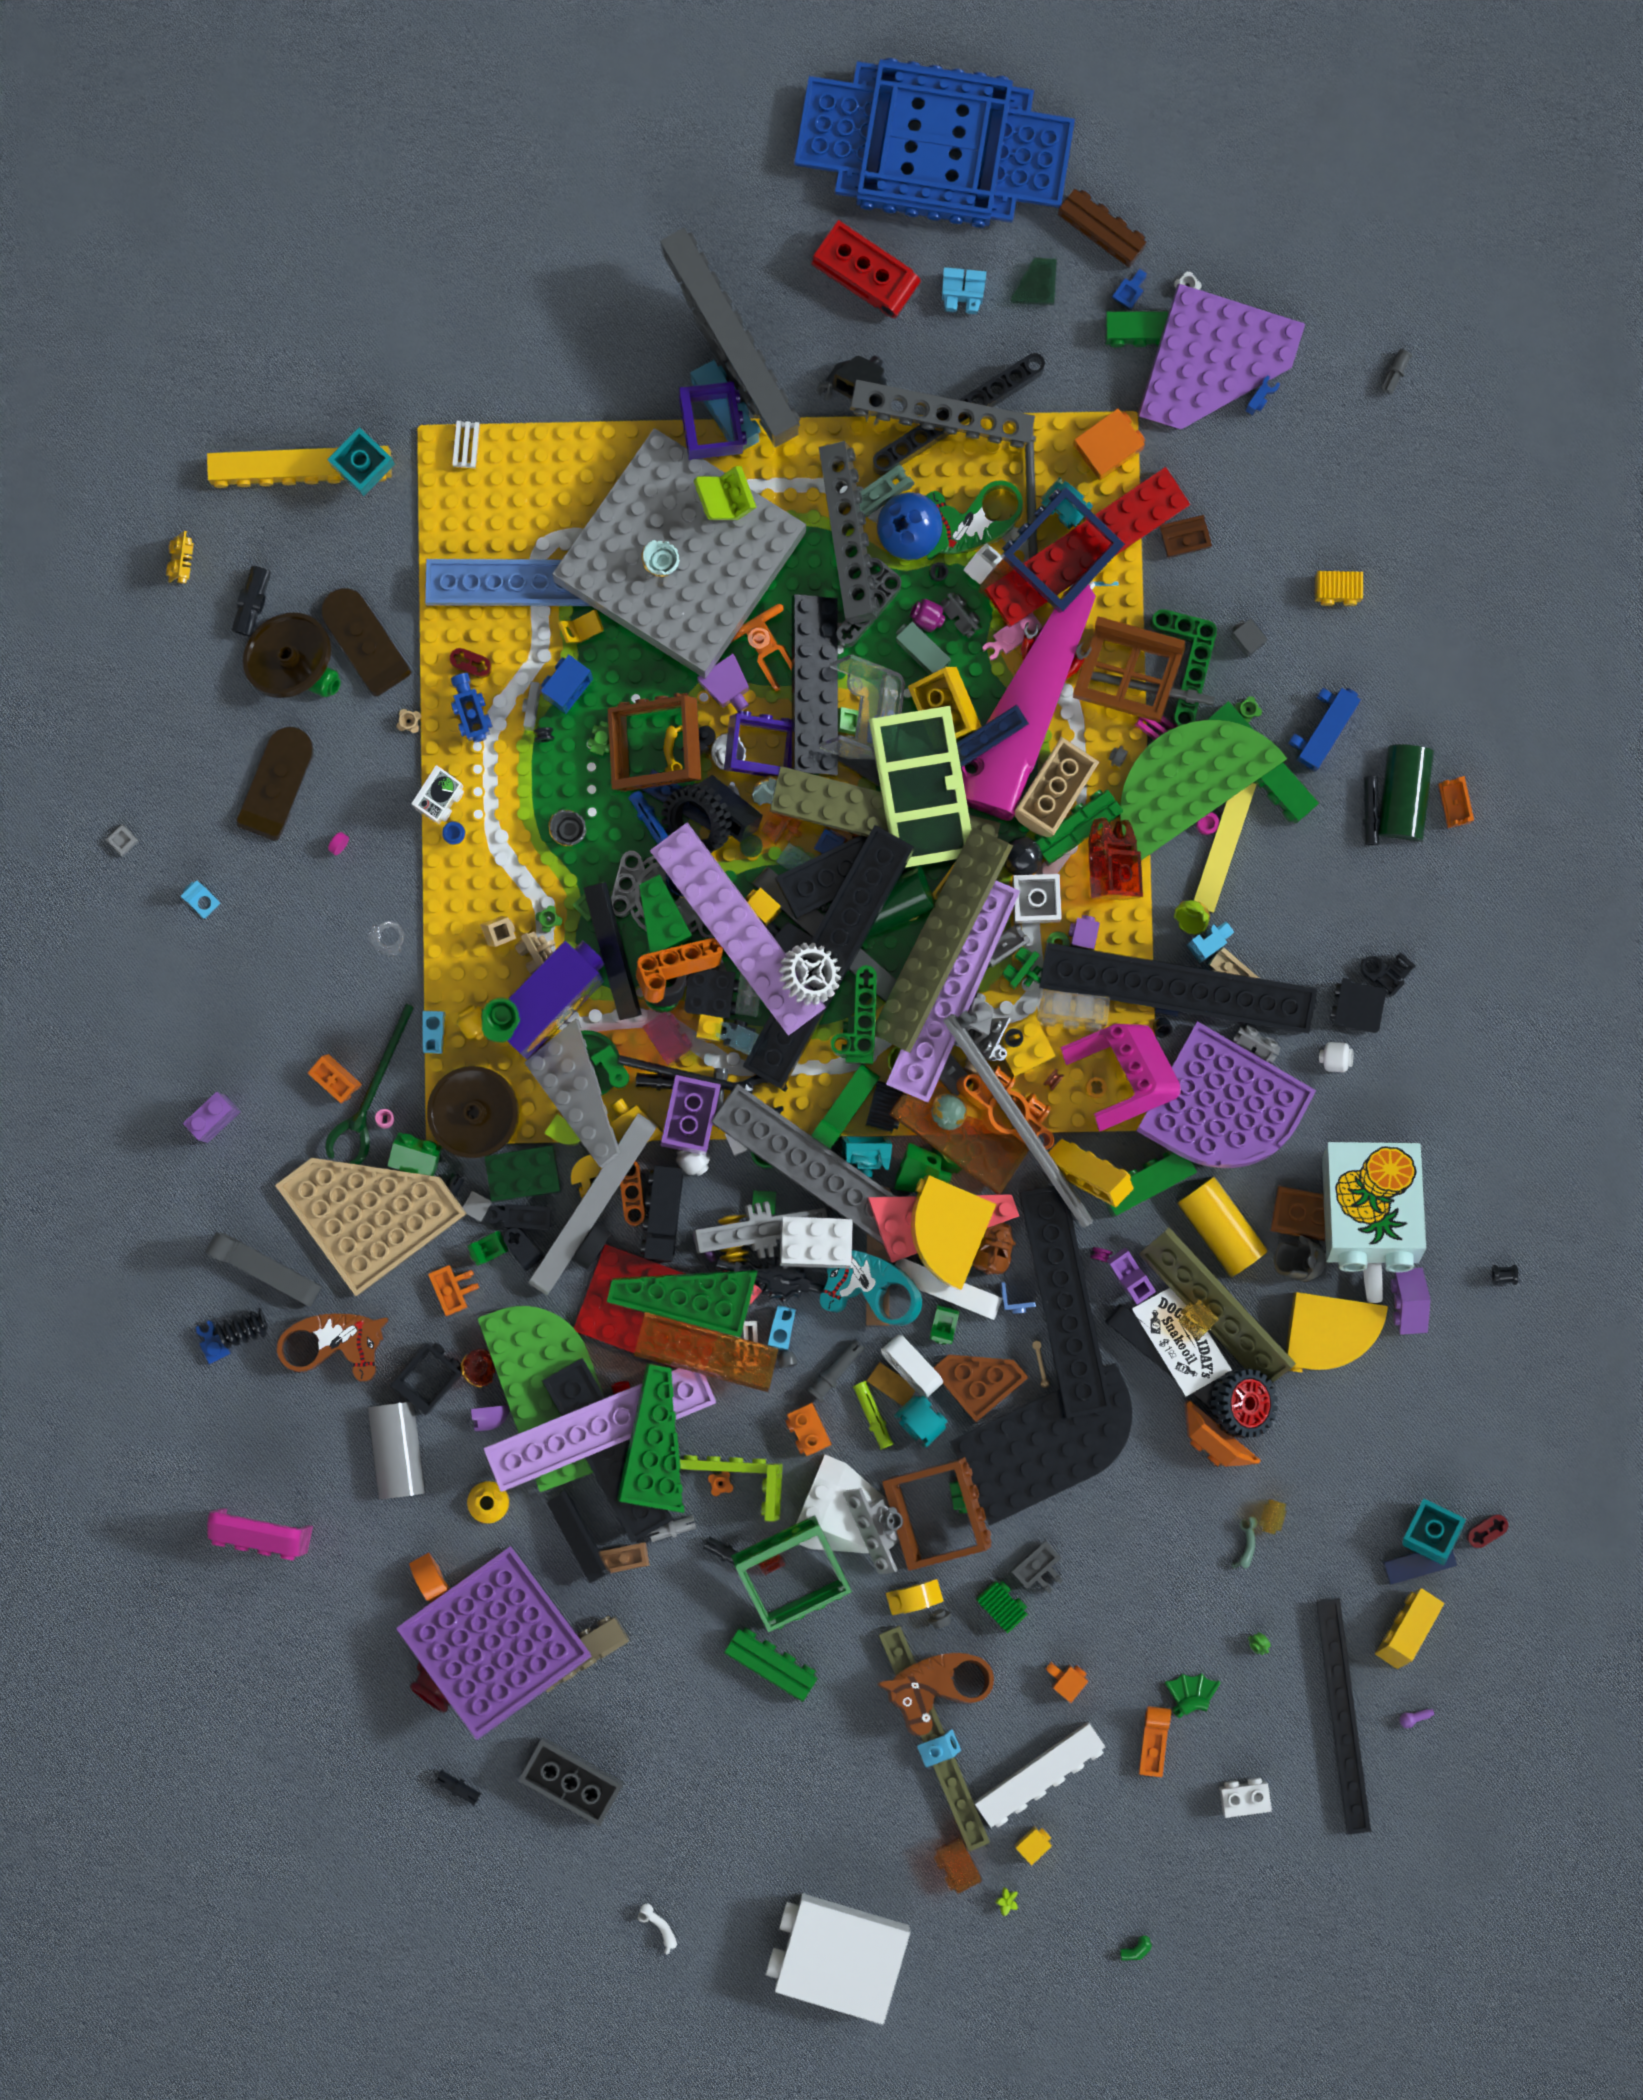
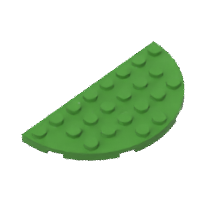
(1191, 775)

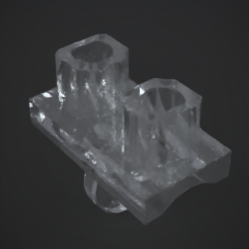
(747, 999)

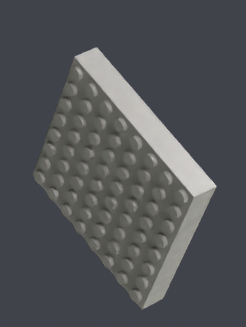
(720, 567)

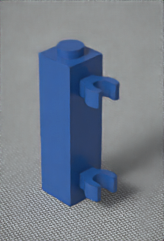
(1328, 729)

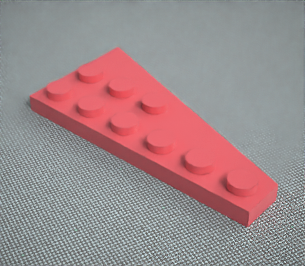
(894, 1221)

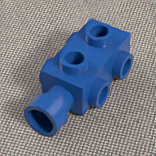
(473, 715)

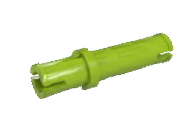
(873, 1416)

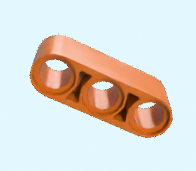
(638, 1202)

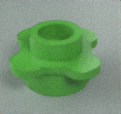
(1248, 703)
(542, 918)
(1259, 1643)

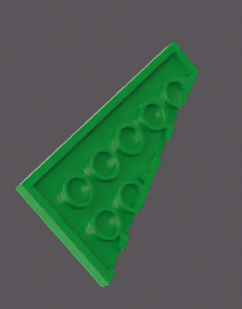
(700, 1299)
(653, 1457)

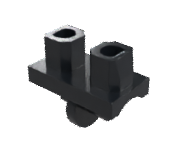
(706, 738)

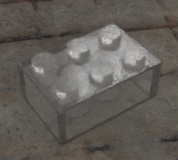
(1072, 1010)

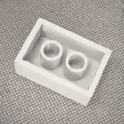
(816, 1242)

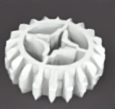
(794, 962)

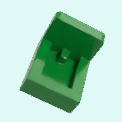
(487, 1248)
(944, 1325)

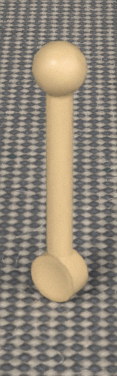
(1037, 1345)

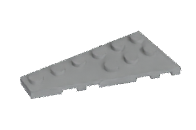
(572, 1085)

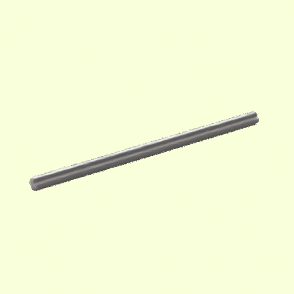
(1018, 1121)

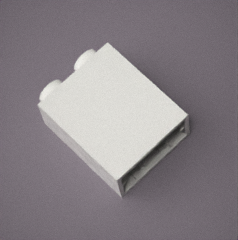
(839, 1957)

